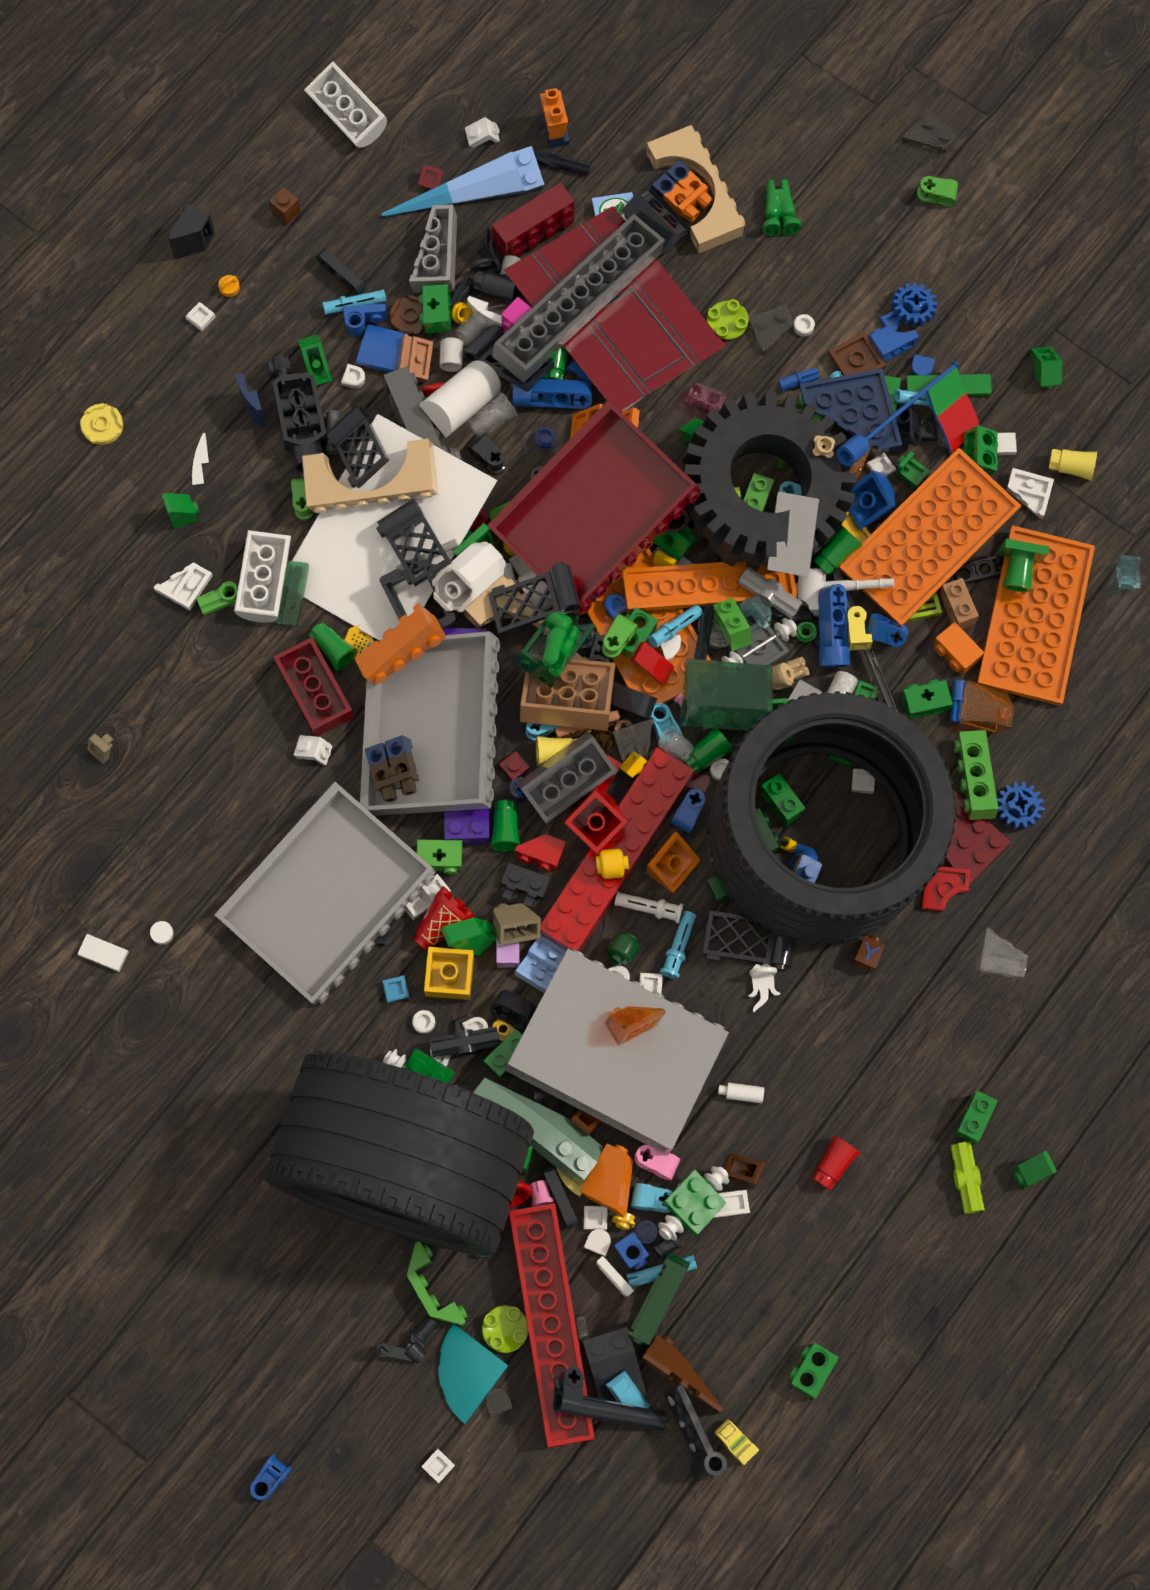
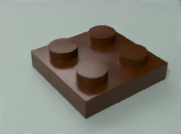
(856, 356)

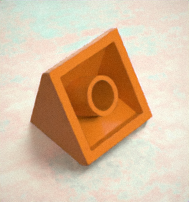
(672, 863)

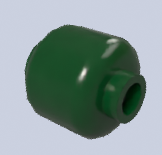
(623, 949)

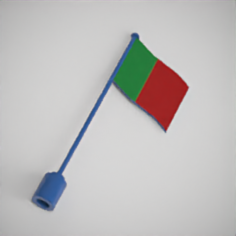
(948, 405)

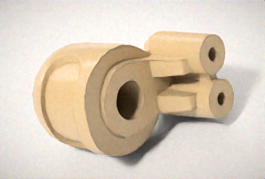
(785, 673)

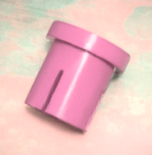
(540, 1194)

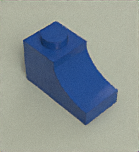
(892, 343)

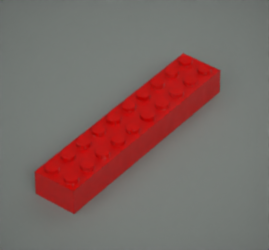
(587, 892)
(548, 1316)

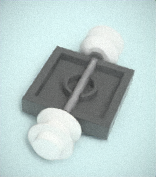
(765, 645)

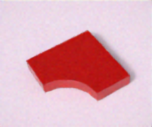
(943, 887)

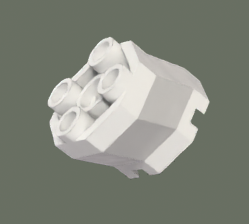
(468, 576)

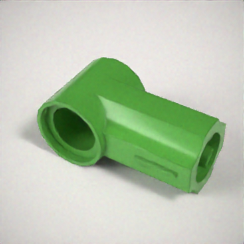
(217, 599)

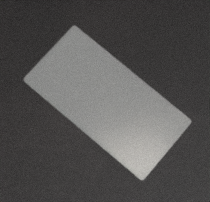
(802, 521)

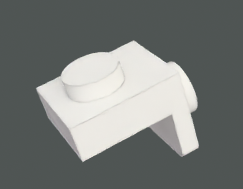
(481, 132)
(313, 749)

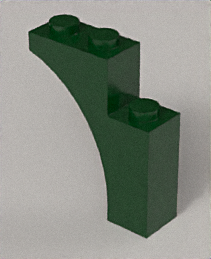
(772, 840)

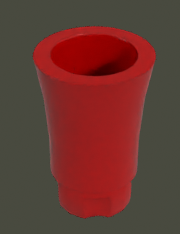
(835, 1162)

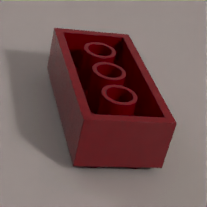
(534, 222)
(313, 687)

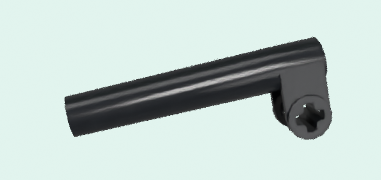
(571, 1401)

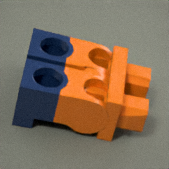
(554, 118)
(683, 191)

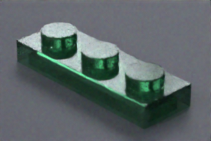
(292, 593)

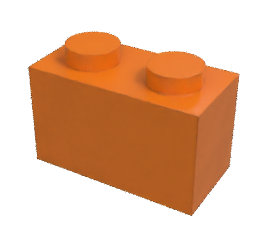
(958, 649)

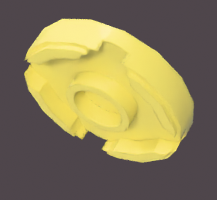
(101, 424)

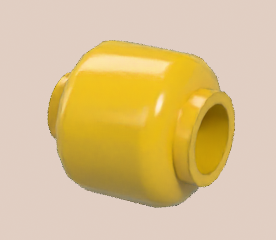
(612, 863)

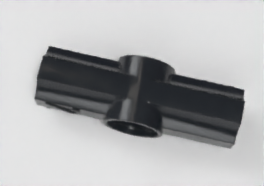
(464, 1042)

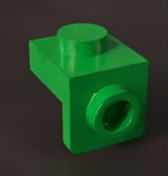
(911, 470)

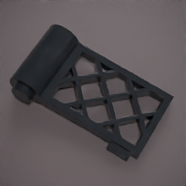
(482, 350)
(349, 430)
(402, 523)
(561, 590)
(779, 949)
(706, 1462)

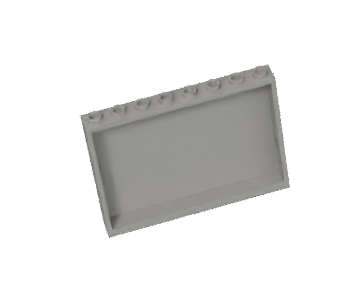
(449, 715)
(326, 894)
(635, 1086)

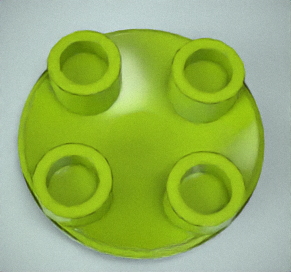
(728, 319)
(505, 1329)

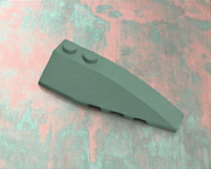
(554, 1134)

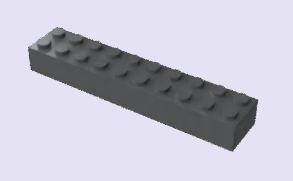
(578, 298)

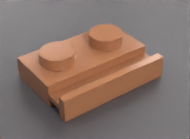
(416, 355)

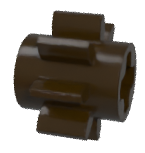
(603, 739)

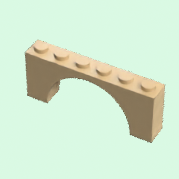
(722, 221)
(413, 480)
(481, 612)

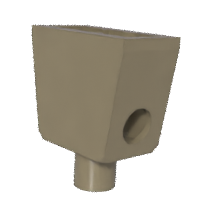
(515, 924)

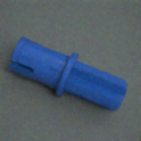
(798, 378)
(957, 699)

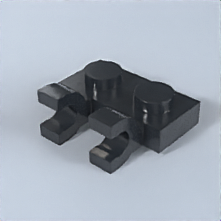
(524, 881)

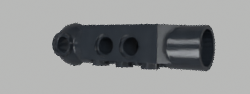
(297, 409)

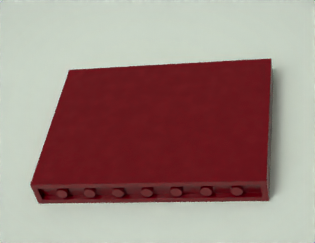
(596, 505)

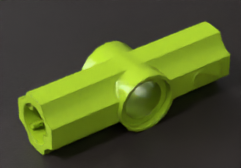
(967, 1178)

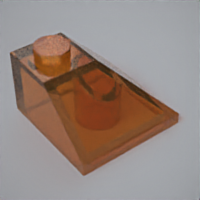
(986, 708)
(632, 1022)

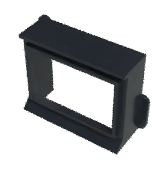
(394, 578)

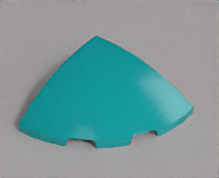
(467, 1372)

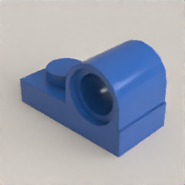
(363, 313)

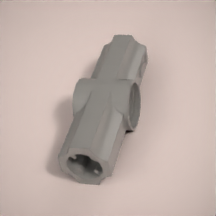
(770, 592)

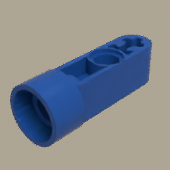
(554, 394)
(833, 632)

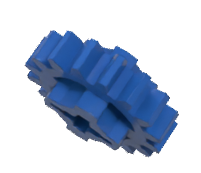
(913, 307)
(1018, 797)

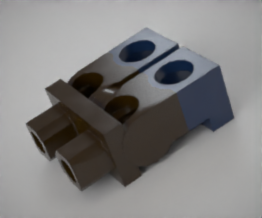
(393, 767)

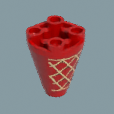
(442, 912)

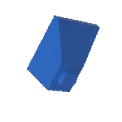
(872, 499)

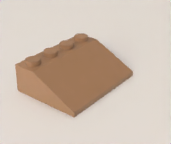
(576, 699)

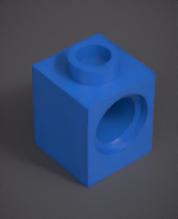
(628, 1242)

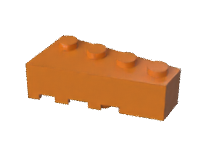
(401, 645)

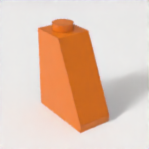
(610, 1180)

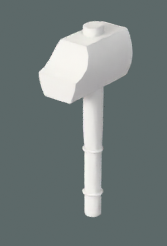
(809, 587)

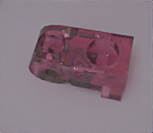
(705, 397)

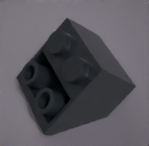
(191, 233)

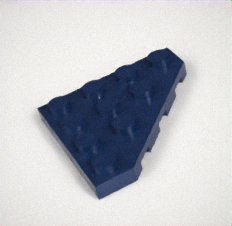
(856, 405)

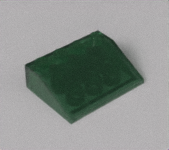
(725, 694)

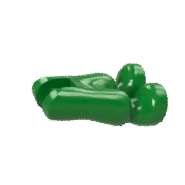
(780, 205)
(559, 642)

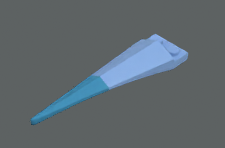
(504, 176)

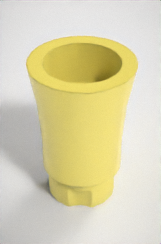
(1073, 462)
(549, 747)

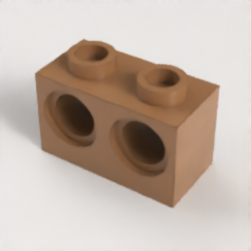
(958, 603)

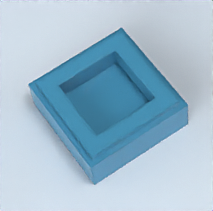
(395, 989)

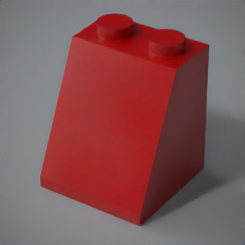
(596, 819)

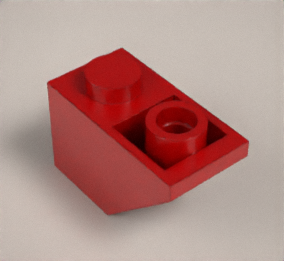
(543, 850)

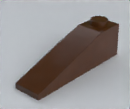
(670, 1363)

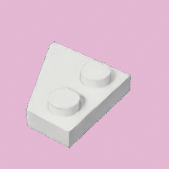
(1030, 490)
(185, 585)

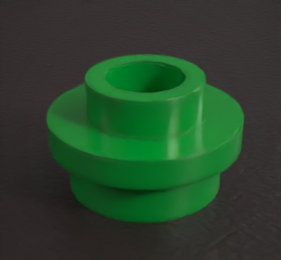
(810, 628)

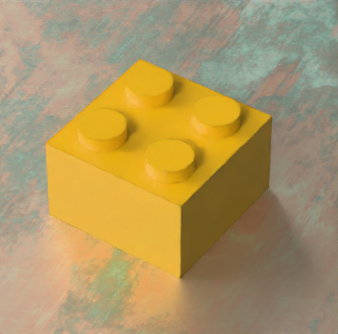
(449, 973)

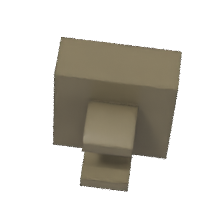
(100, 747)

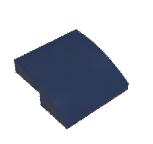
(250, 401)

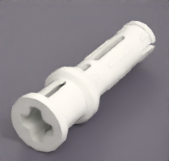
(660, 912)

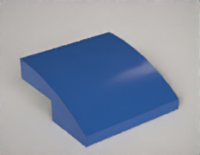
(380, 349)

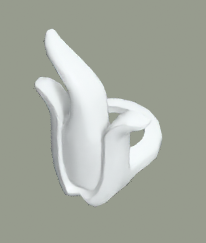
(763, 980)

